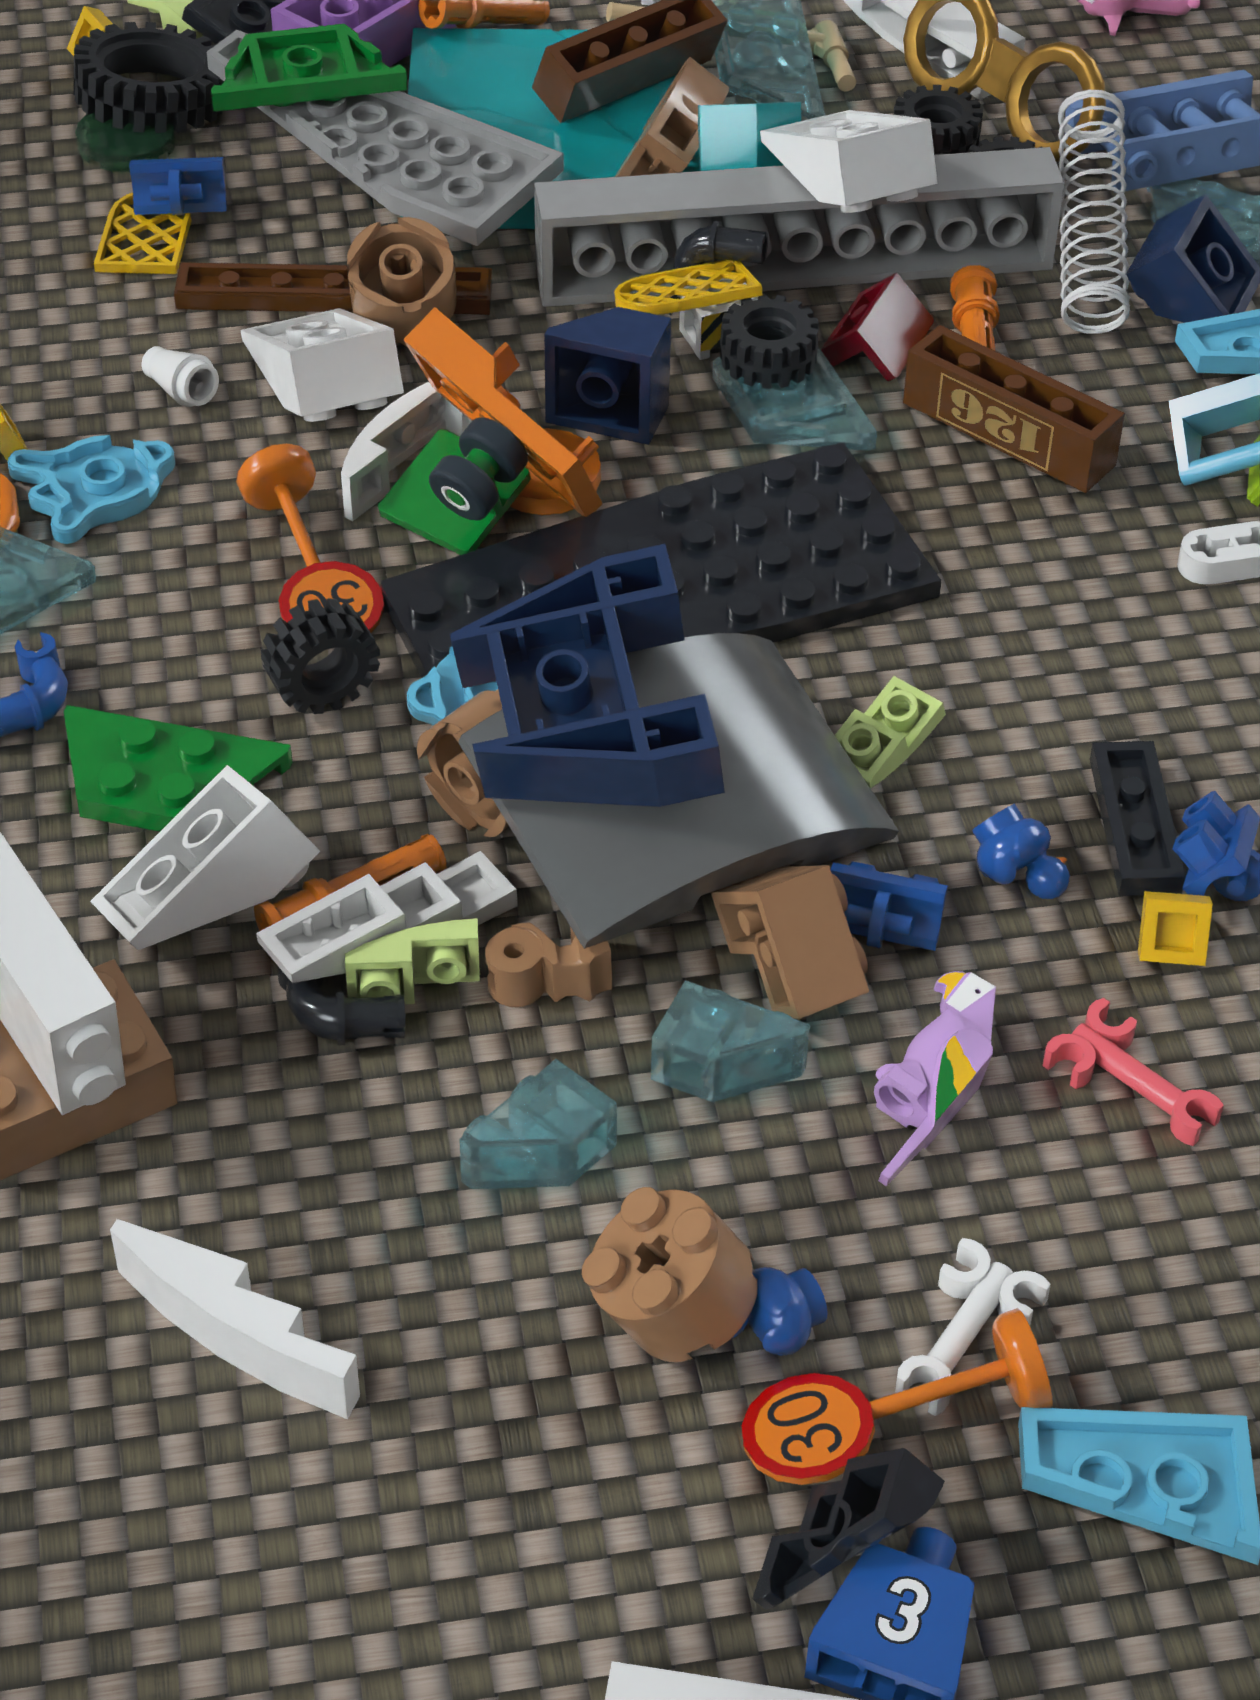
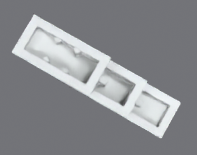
(318, 936)
(215, 1305)

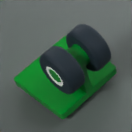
(459, 485)

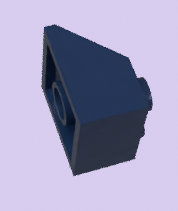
(1194, 266)
(609, 373)

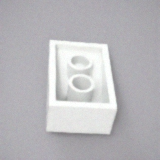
(857, 156)
(327, 362)
(207, 863)

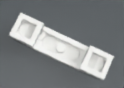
(389, 441)

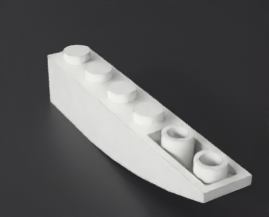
(948, 39)

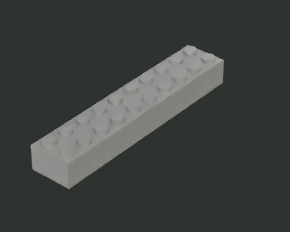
(984, 212)

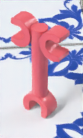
(1105, 1046)

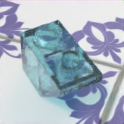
(725, 1045)
(541, 1134)

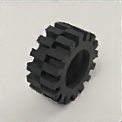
(953, 117)
(306, 637)

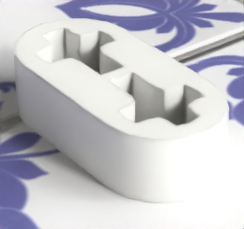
(1221, 553)

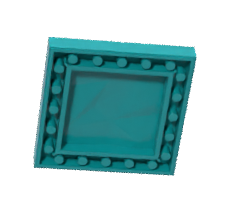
(491, 80)

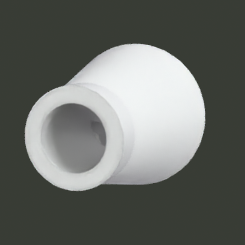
(183, 375)

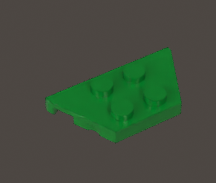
(303, 67)
(150, 769)

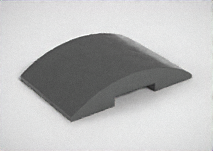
(784, 802)

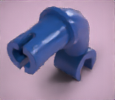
(41, 700)

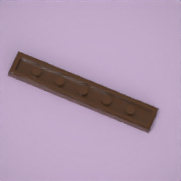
(298, 287)

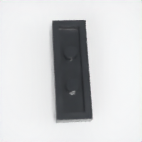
(1136, 818)

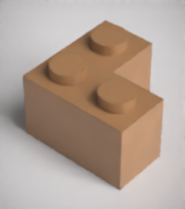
(798, 937)

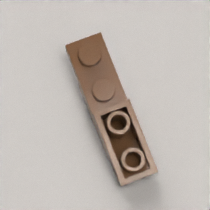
(672, 129)

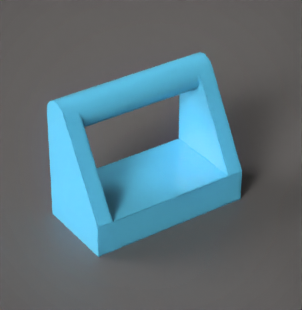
(1210, 413)

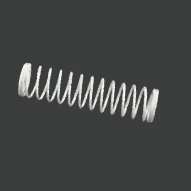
(1093, 287)

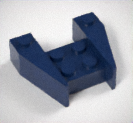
(573, 694)

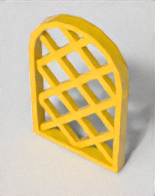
(145, 265)
(693, 298)

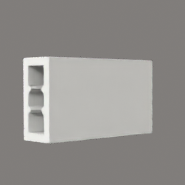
(54, 997)

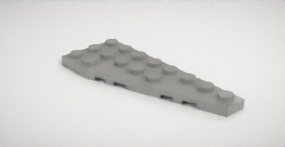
(417, 155)

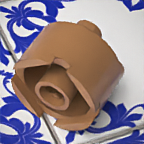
(401, 274)
(452, 775)
(671, 1274)

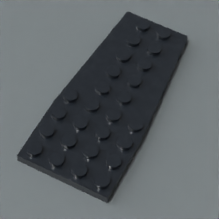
(749, 550)

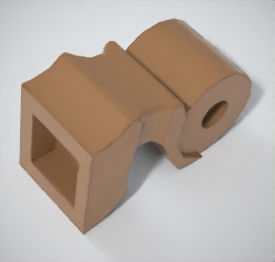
(528, 963)

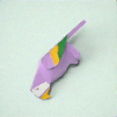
(940, 1066)

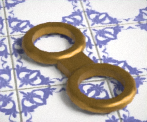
(1003, 69)

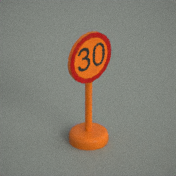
(278, 480)
(816, 1422)

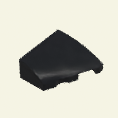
(845, 1518)

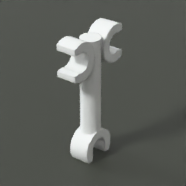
(984, 1289)

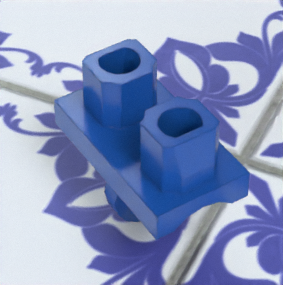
(178, 185)
(1220, 849)
(892, 905)

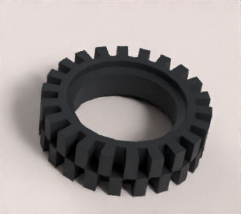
(142, 103)

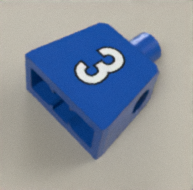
(895, 1624)

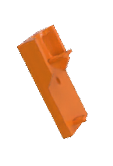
(473, 382)

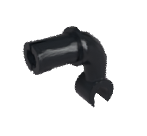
(721, 243)
(343, 1016)

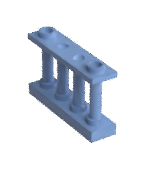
(1183, 129)

